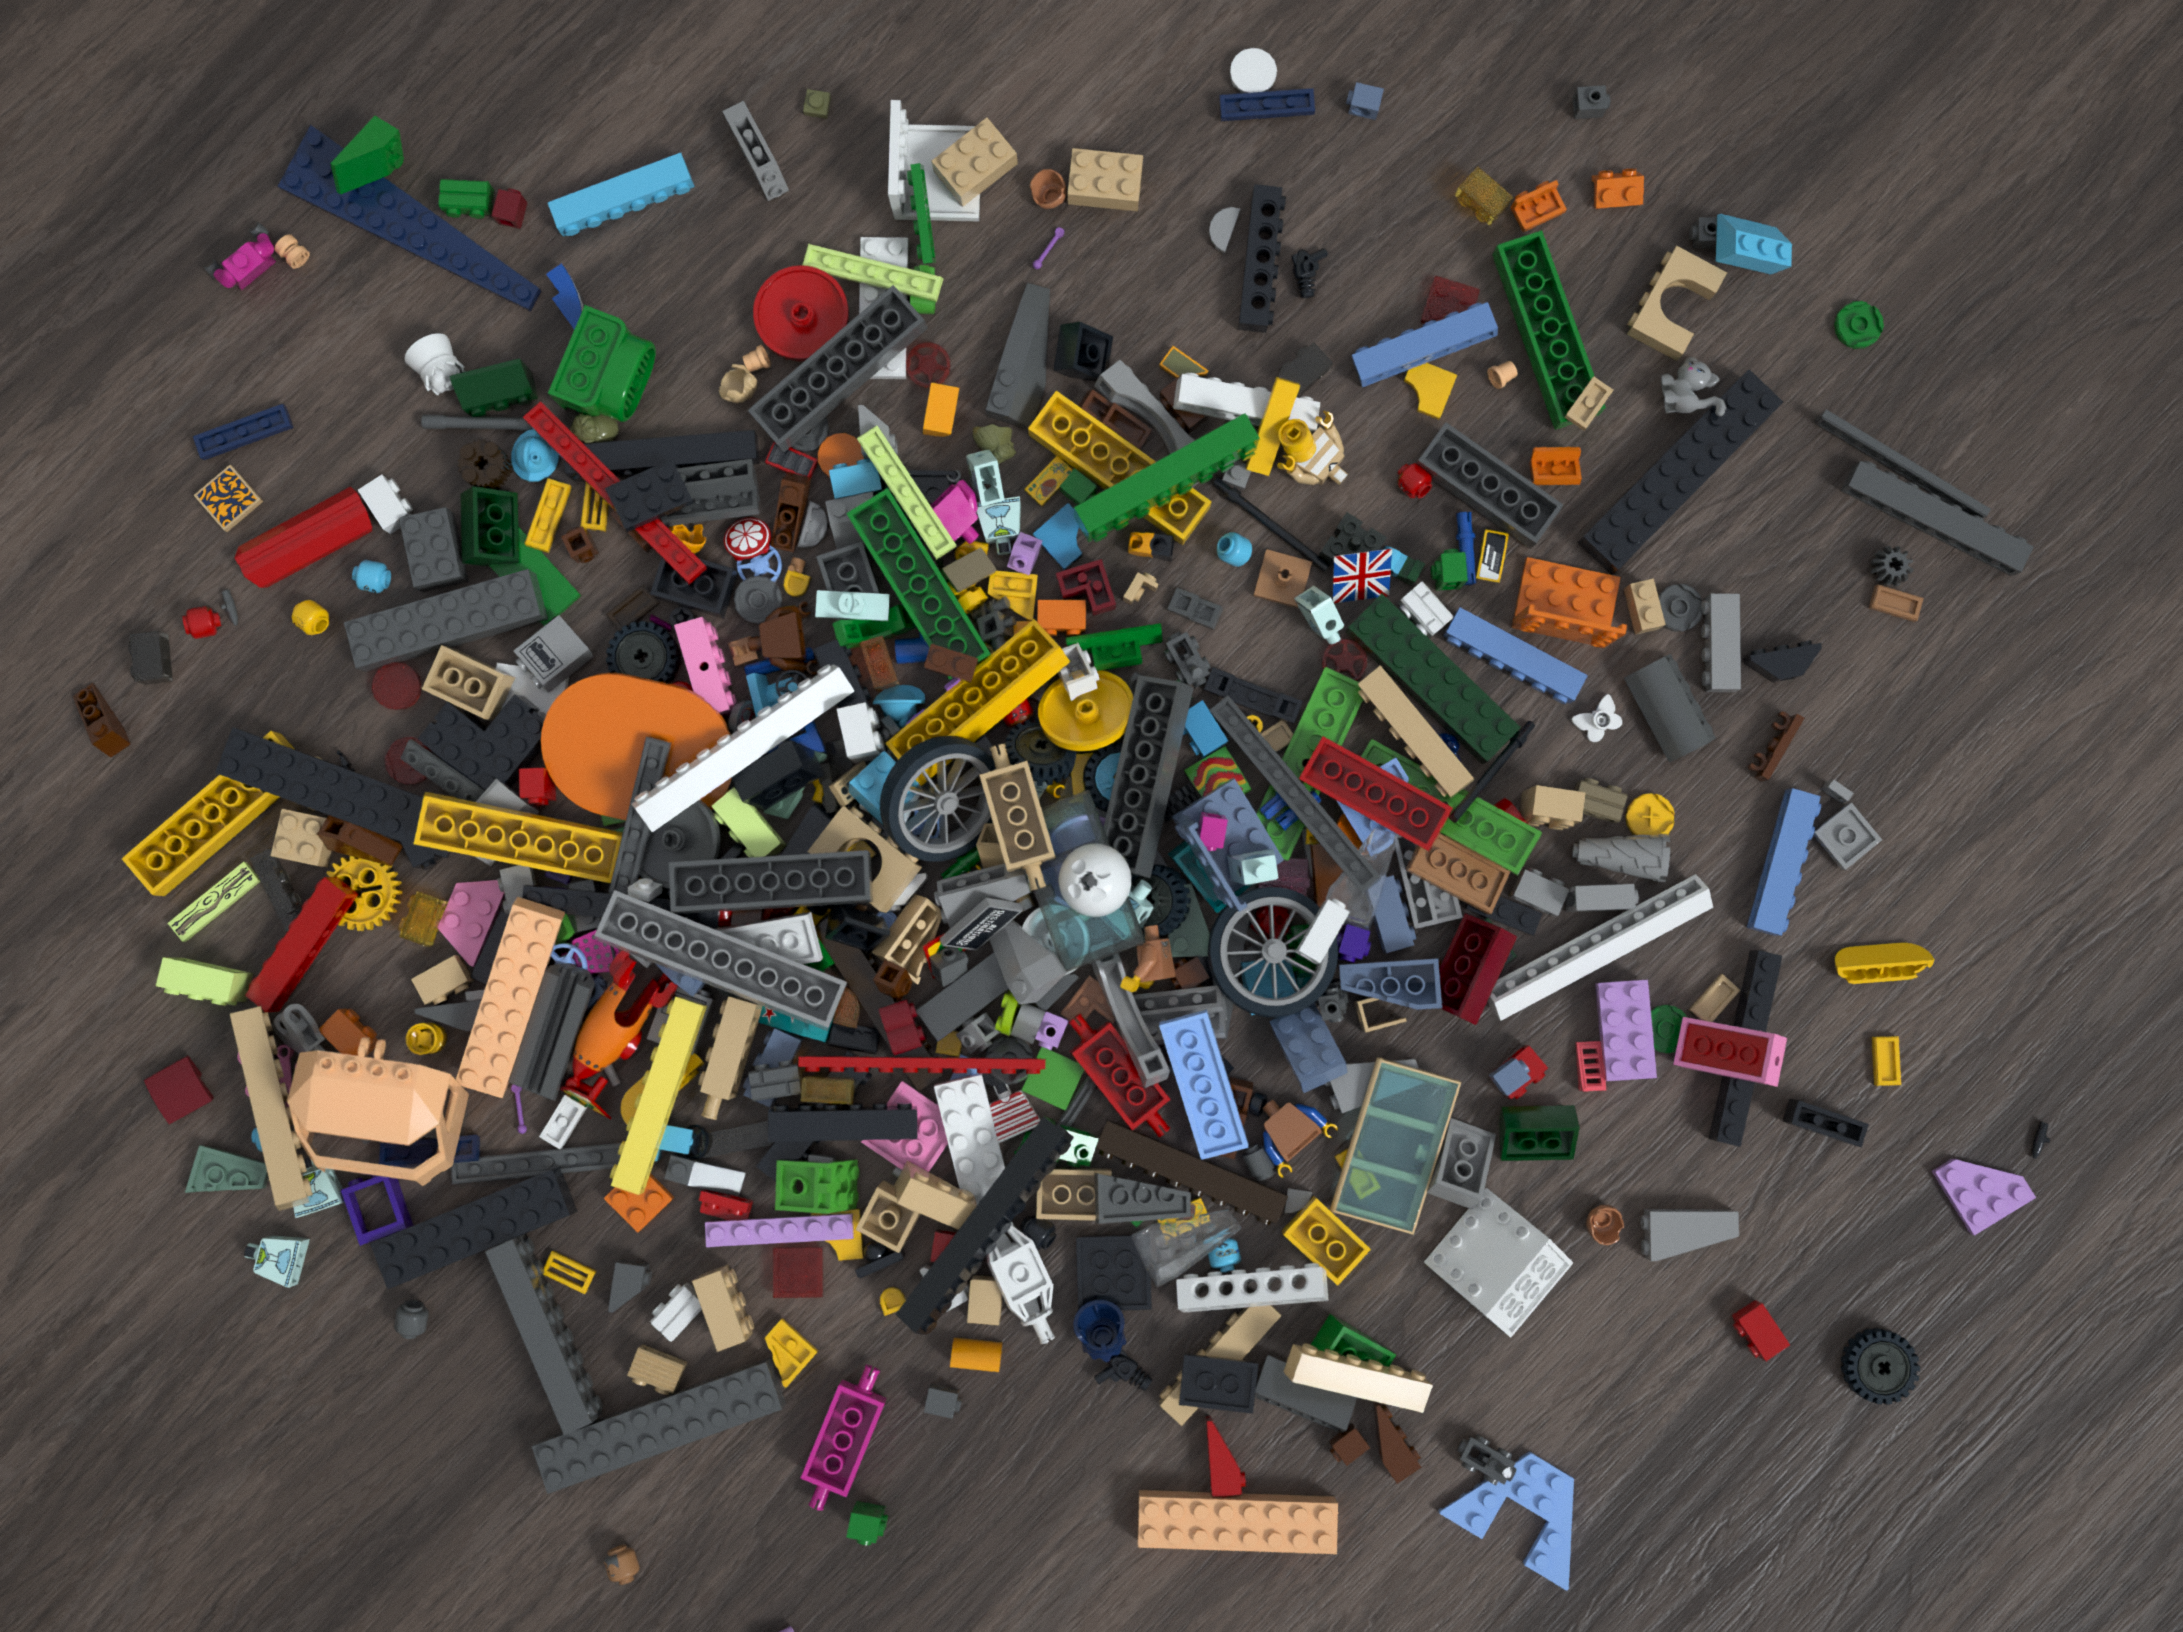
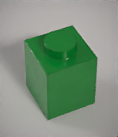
(1078, 487)

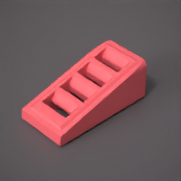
(1599, 1065)

